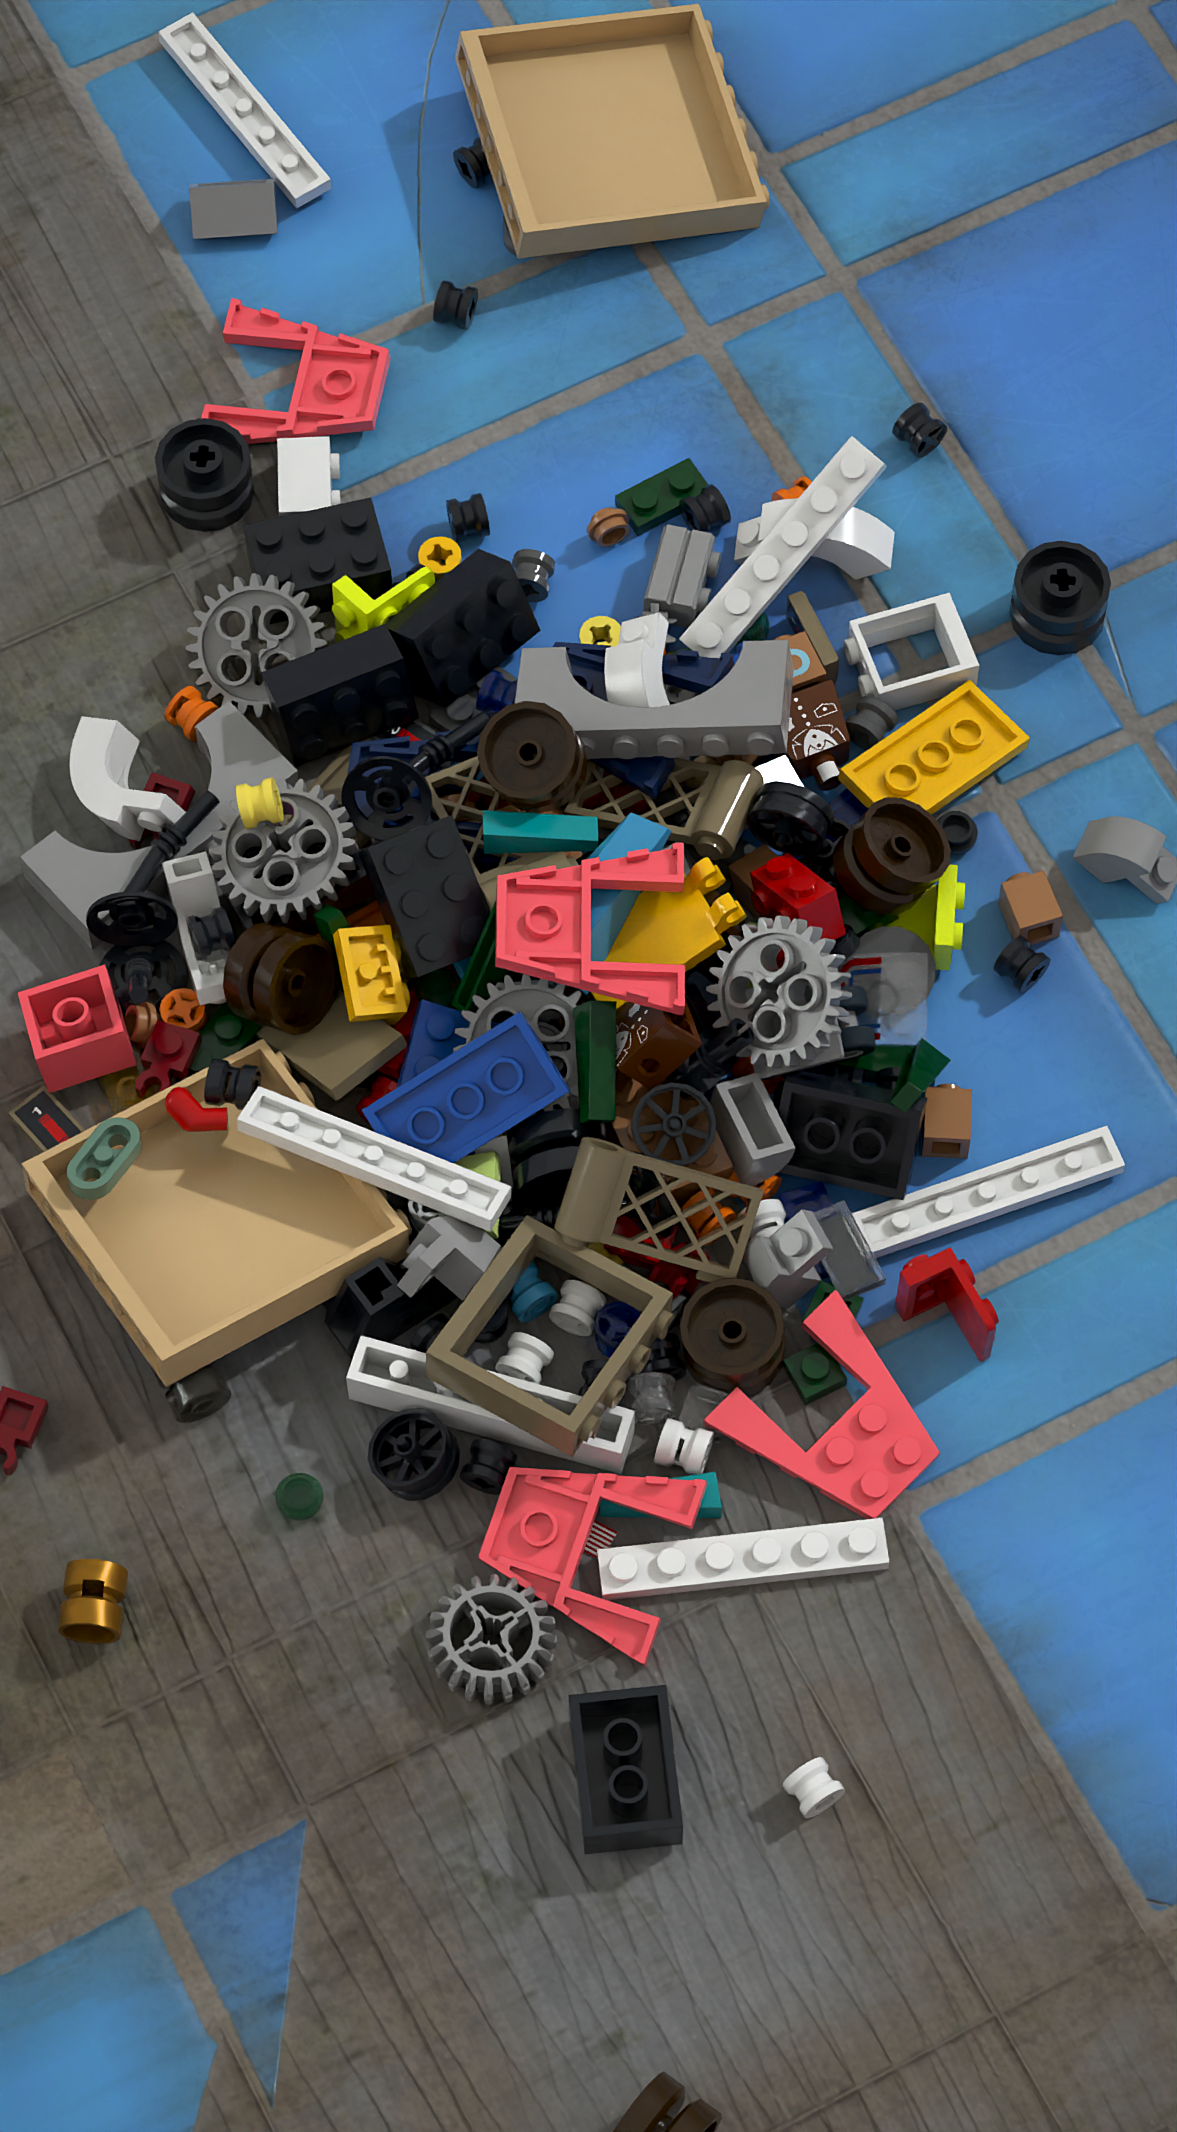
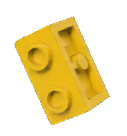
(371, 974)

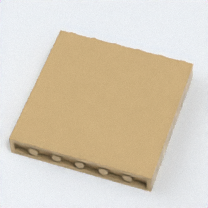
(610, 130)
(215, 1227)

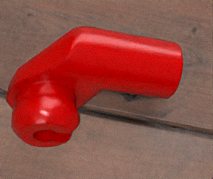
(191, 1115)

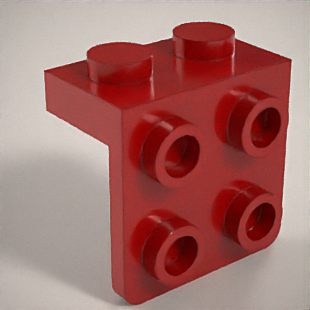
(941, 1279)

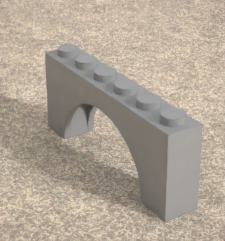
(735, 717)
(77, 877)

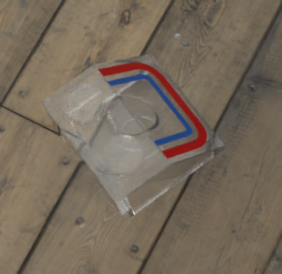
(894, 993)

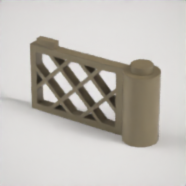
(713, 821)
(487, 881)
(596, 1197)

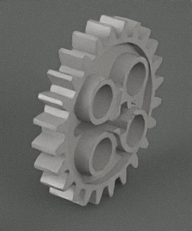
(218, 648)
(312, 874)
(755, 961)
(533, 1002)

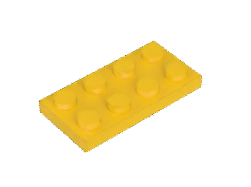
(937, 752)

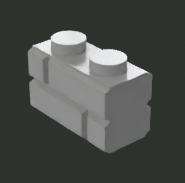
(681, 573)

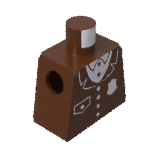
(817, 735)
(652, 1044)

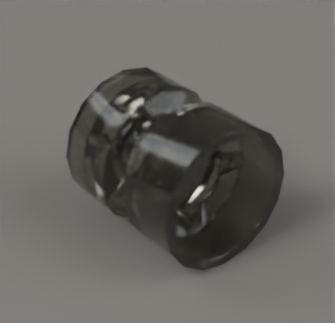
(196, 1394)

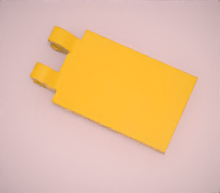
(676, 925)

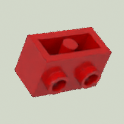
(796, 892)

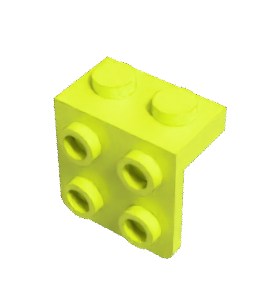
(358, 612)
(934, 918)

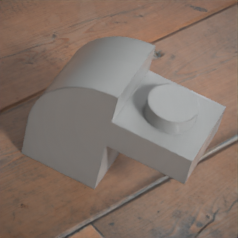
(1128, 849)
(452, 1253)
(788, 1258)

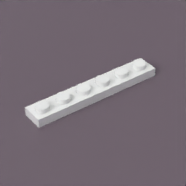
(244, 110)
(784, 550)
(374, 1158)
(990, 1192)
(742, 1559)

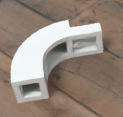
(856, 545)
(635, 664)
(99, 775)
(195, 893)

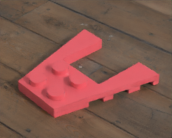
(335, 383)
(547, 926)
(868, 1452)
(545, 1526)

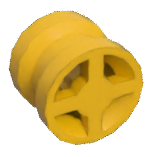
(436, 549)

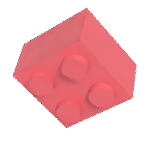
(76, 1028)

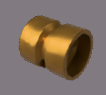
(93, 1596)

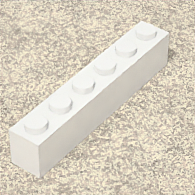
(396, 1381)

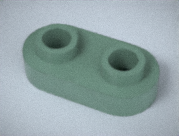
(100, 1161)

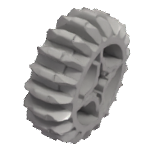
(460, 1663)

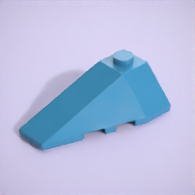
(613, 906)

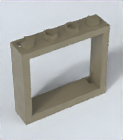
(563, 1431)

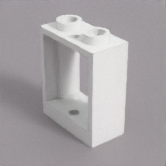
(882, 627)

